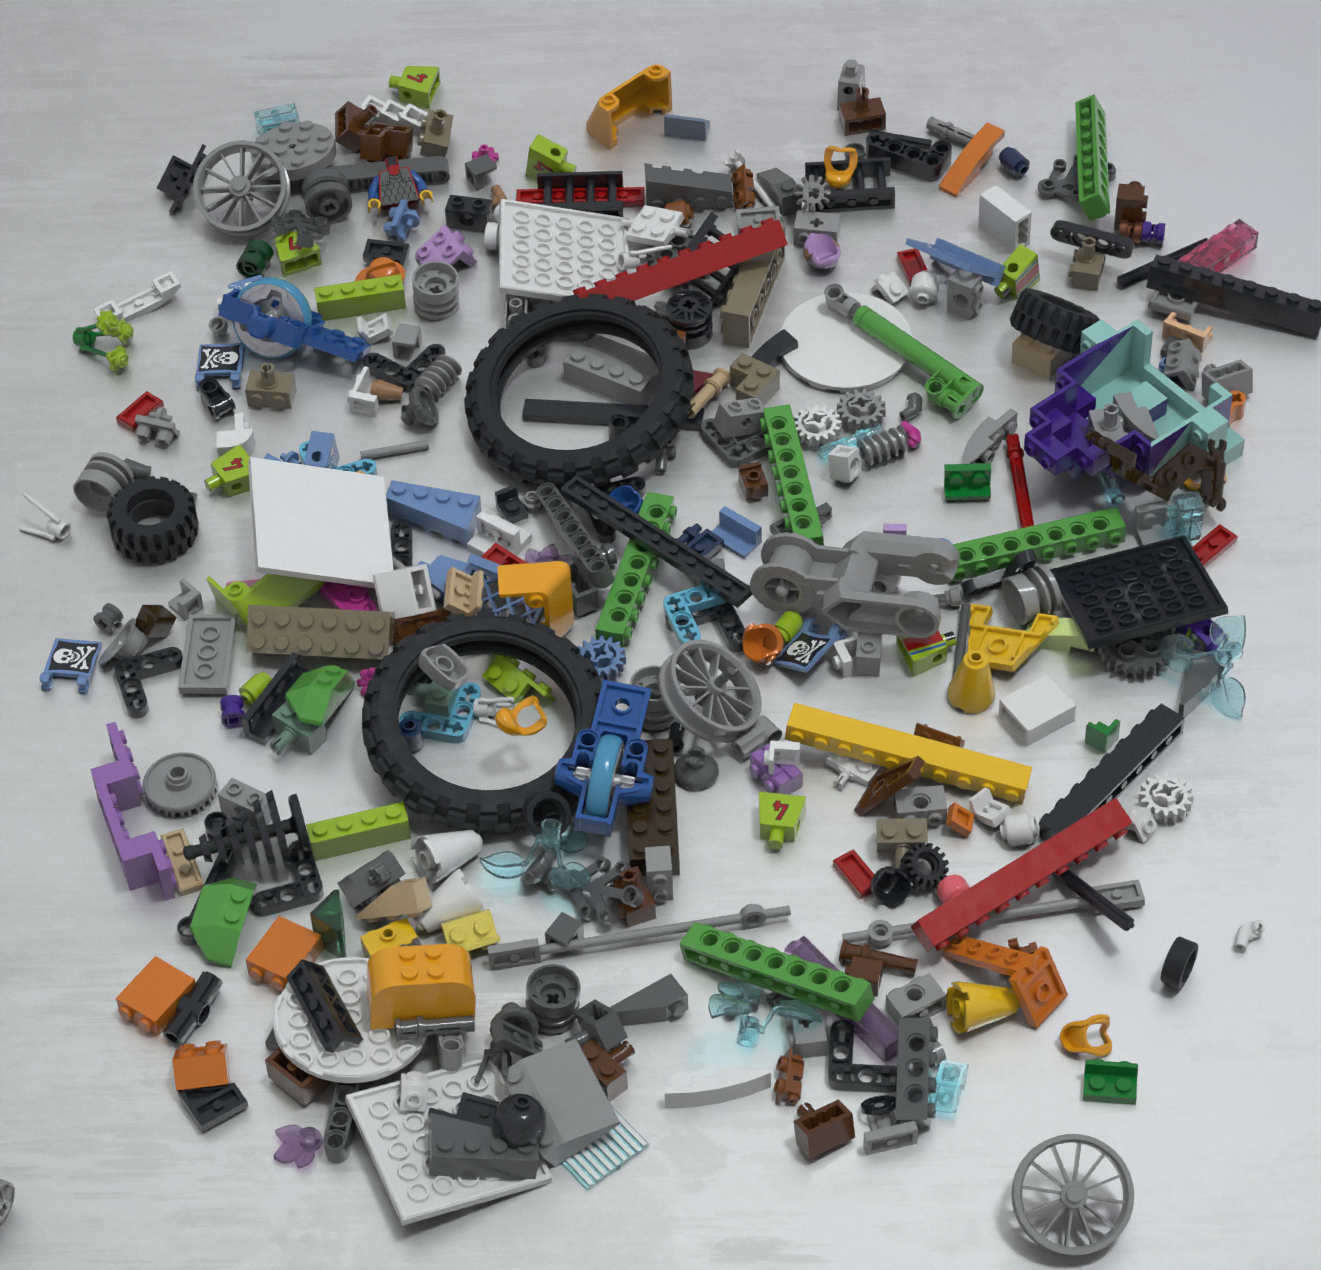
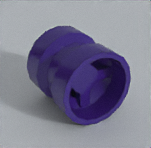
(1158, 232)
(232, 711)

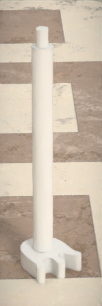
(734, 163)

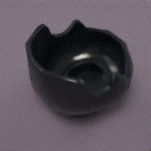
(890, 885)

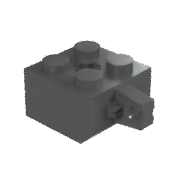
(367, 881)

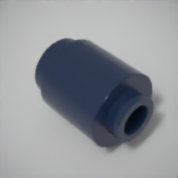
(1014, 161)
(412, 734)

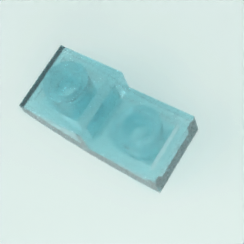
(950, 1082)

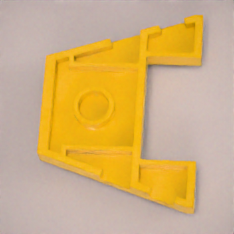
(1006, 646)

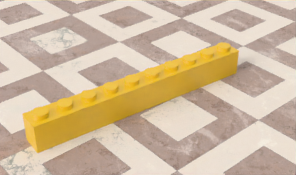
(891, 747)

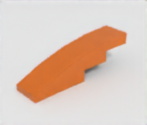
(971, 159)

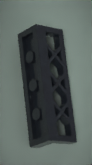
(271, 698)
(323, 1005)

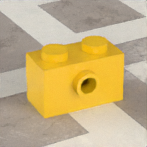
(391, 935)

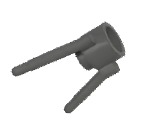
(499, 1056)

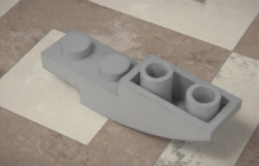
(988, 436)

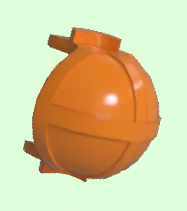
(762, 643)

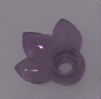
(548, 554)
(295, 1145)

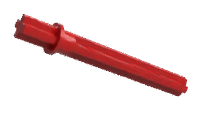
(1015, 456)

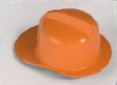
(381, 268)

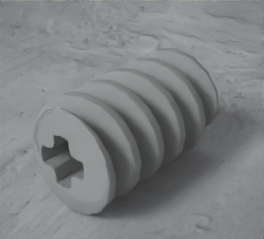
(439, 375)
(883, 444)

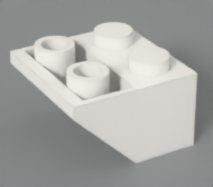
(405, 591)

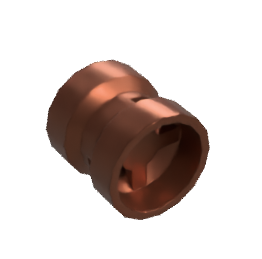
(1125, 230)

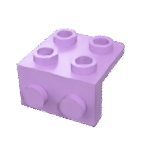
(446, 247)

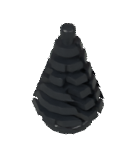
(249, 836)

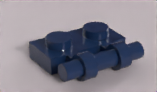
(704, 543)

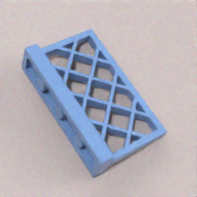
(956, 256)
(490, 570)

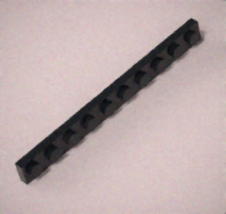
(657, 541)

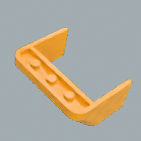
(542, 586)

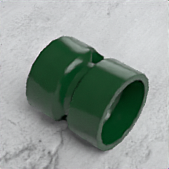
(254, 258)

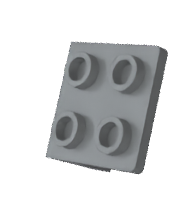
(1150, 522)

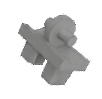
(158, 423)

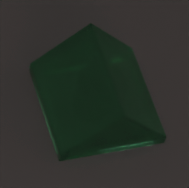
(329, 922)

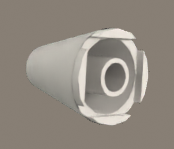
(444, 852)
(449, 901)

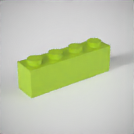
(360, 297)
(358, 831)

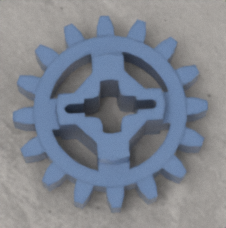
(602, 654)

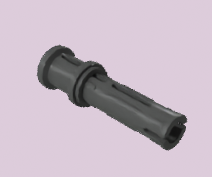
(421, 1028)

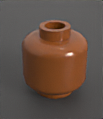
(682, 206)

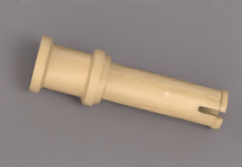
(711, 388)

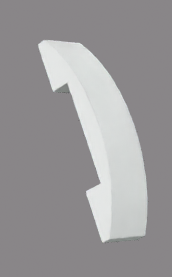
(145, 301)

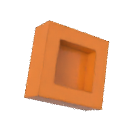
(959, 819)

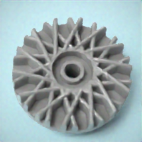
(180, 784)

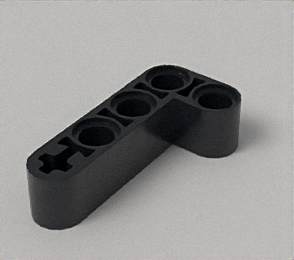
(910, 159)

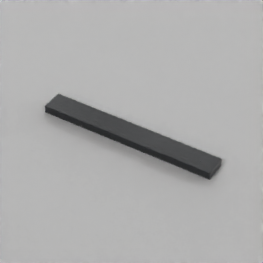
(590, 412)

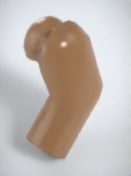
(498, 194)

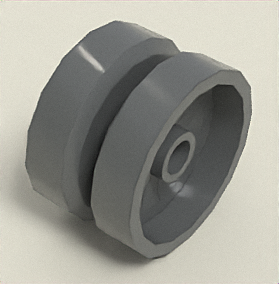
(327, 195)

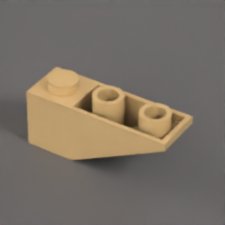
(400, 899)

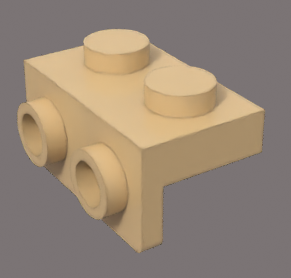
(463, 592)

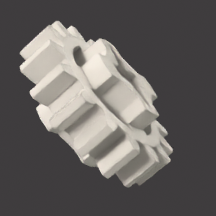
(817, 425)
(1166, 797)

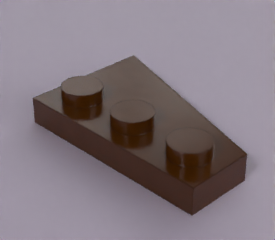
(889, 782)

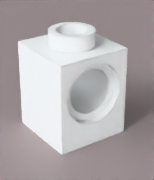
(844, 463)

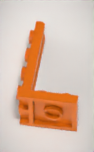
(1032, 975)

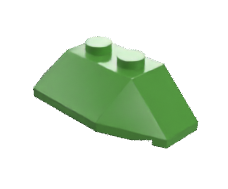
(319, 693)
(221, 918)

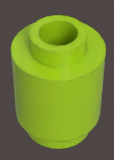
(789, 625)
(253, 687)

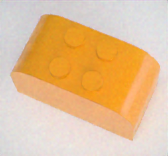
(419, 982)

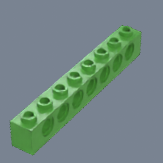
(1092, 158)
(791, 473)
(1046, 539)
(634, 574)
(777, 971)

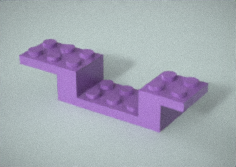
(118, 790)

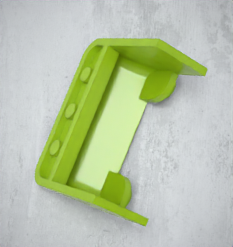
(269, 590)

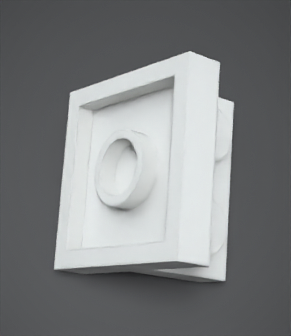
(495, 529)

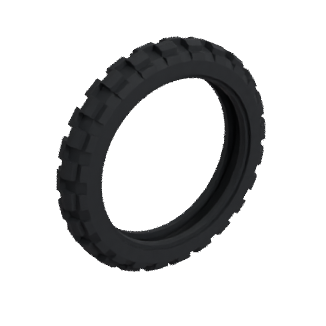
(562, 319)
(479, 634)

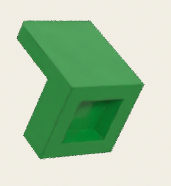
(1102, 736)

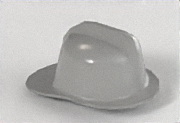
(126, 645)

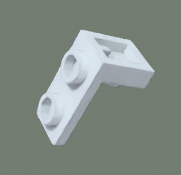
(359, 400)

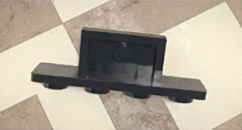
(177, 176)
(472, 1109)

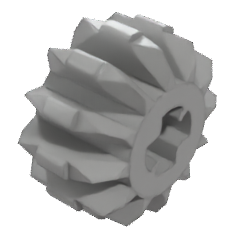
(813, 186)

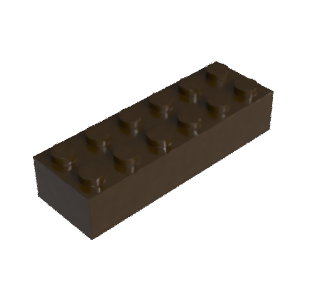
(655, 821)

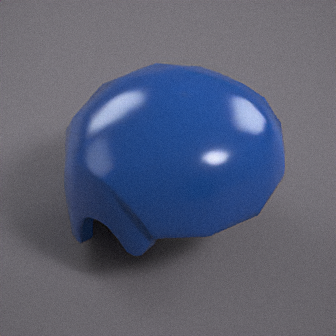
(628, 497)

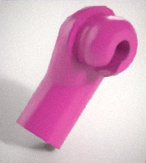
(913, 434)

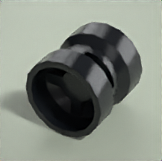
(213, 820)

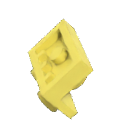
(471, 931)

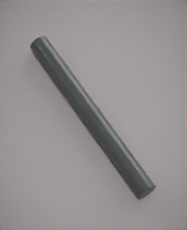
(962, 635)

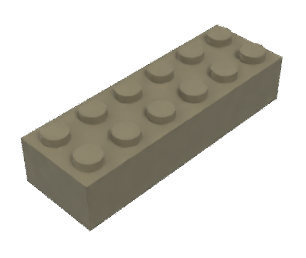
(750, 296)
(320, 631)

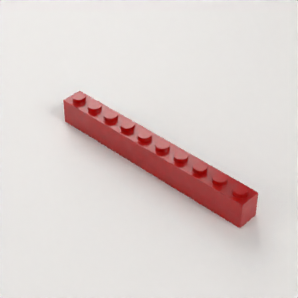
(691, 264)
(1020, 875)

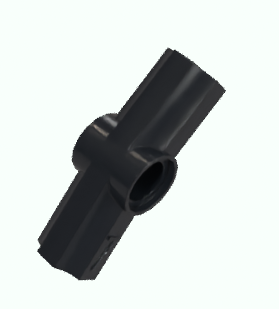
(193, 1008)

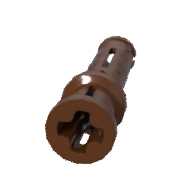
(890, 961)

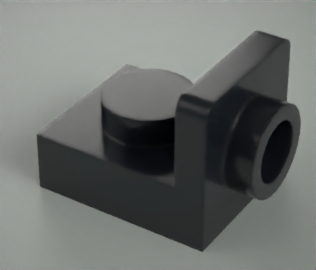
(510, 505)

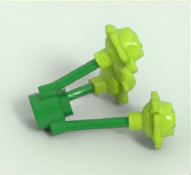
(111, 327)

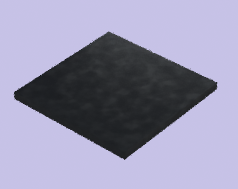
(1138, 592)

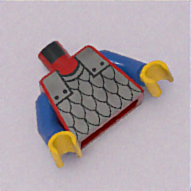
(396, 185)

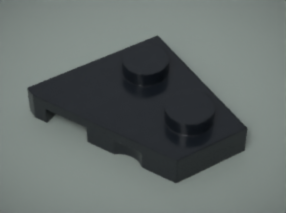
(394, 250)
(213, 1104)

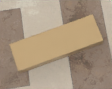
(185, 872)

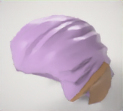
(821, 251)

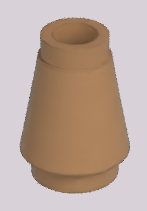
(386, 391)

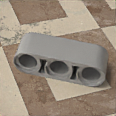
(449, 1050)

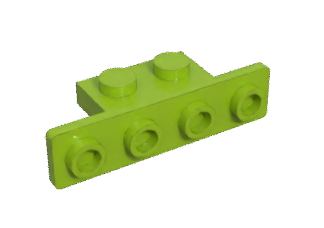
(512, 680)

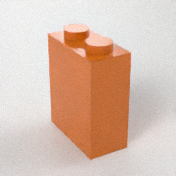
(281, 951)
(154, 995)

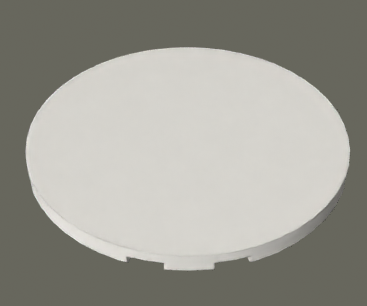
(836, 351)
(371, 1060)

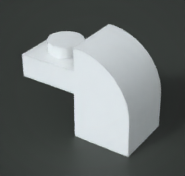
(241, 435)

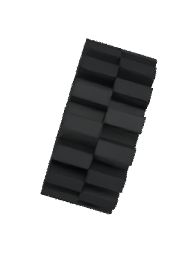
(934, 859)

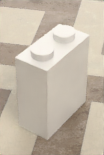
(1004, 218)
(1037, 709)

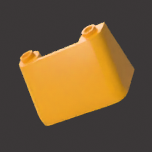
(644, 91)

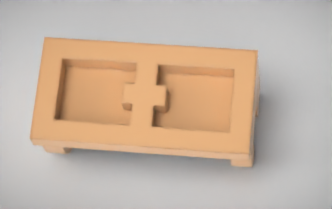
(1199, 338)

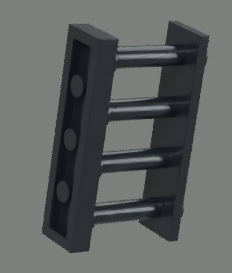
(587, 180)
(860, 198)
(709, 228)

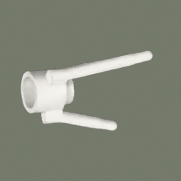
(631, 259)
(56, 526)
(486, 707)

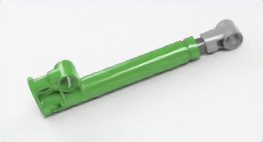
(956, 388)

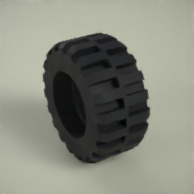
(1051, 319)
(158, 540)

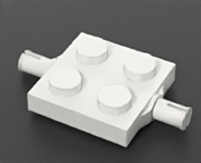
(655, 226)
(852, 770)

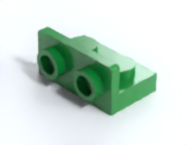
(967, 481)
(1110, 1081)

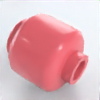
(951, 887)

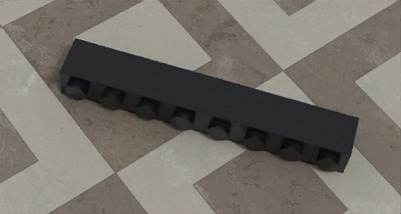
(1235, 295)
(1115, 770)

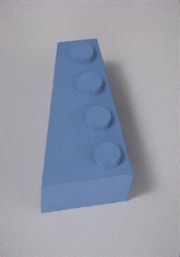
(435, 509)

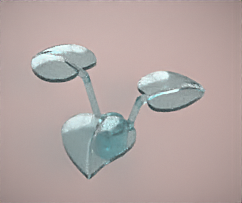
(1230, 635)
(571, 875)
(728, 1004)

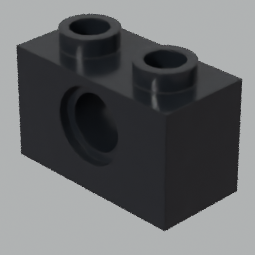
(468, 213)

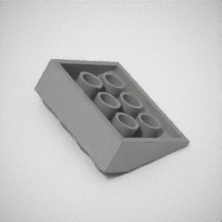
(612, 370)
(570, 1096)

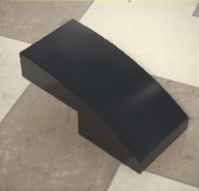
(775, 348)

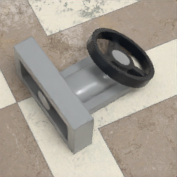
(885, 1131)

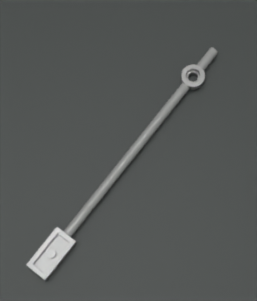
(1122, 894)
(529, 951)

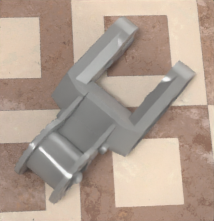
(840, 580)

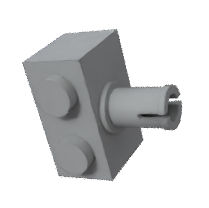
(1231, 376)
(1107, 422)

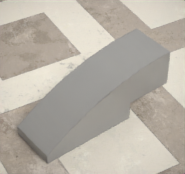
(1134, 417)

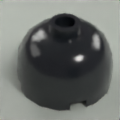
(519, 1120)

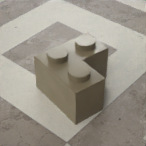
(754, 379)

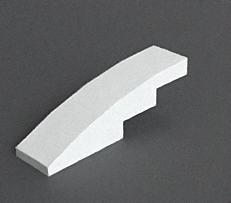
(396, 114)
(729, 1085)

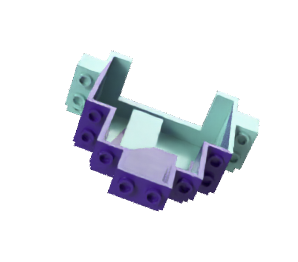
(1118, 364)

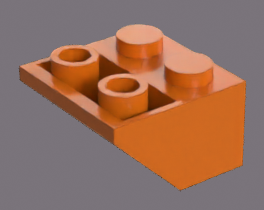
(201, 1065)

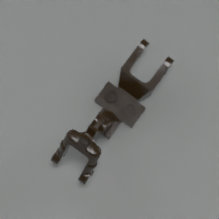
(1174, 472)

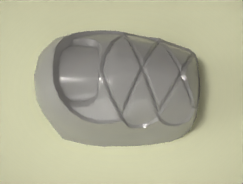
(444, 666)

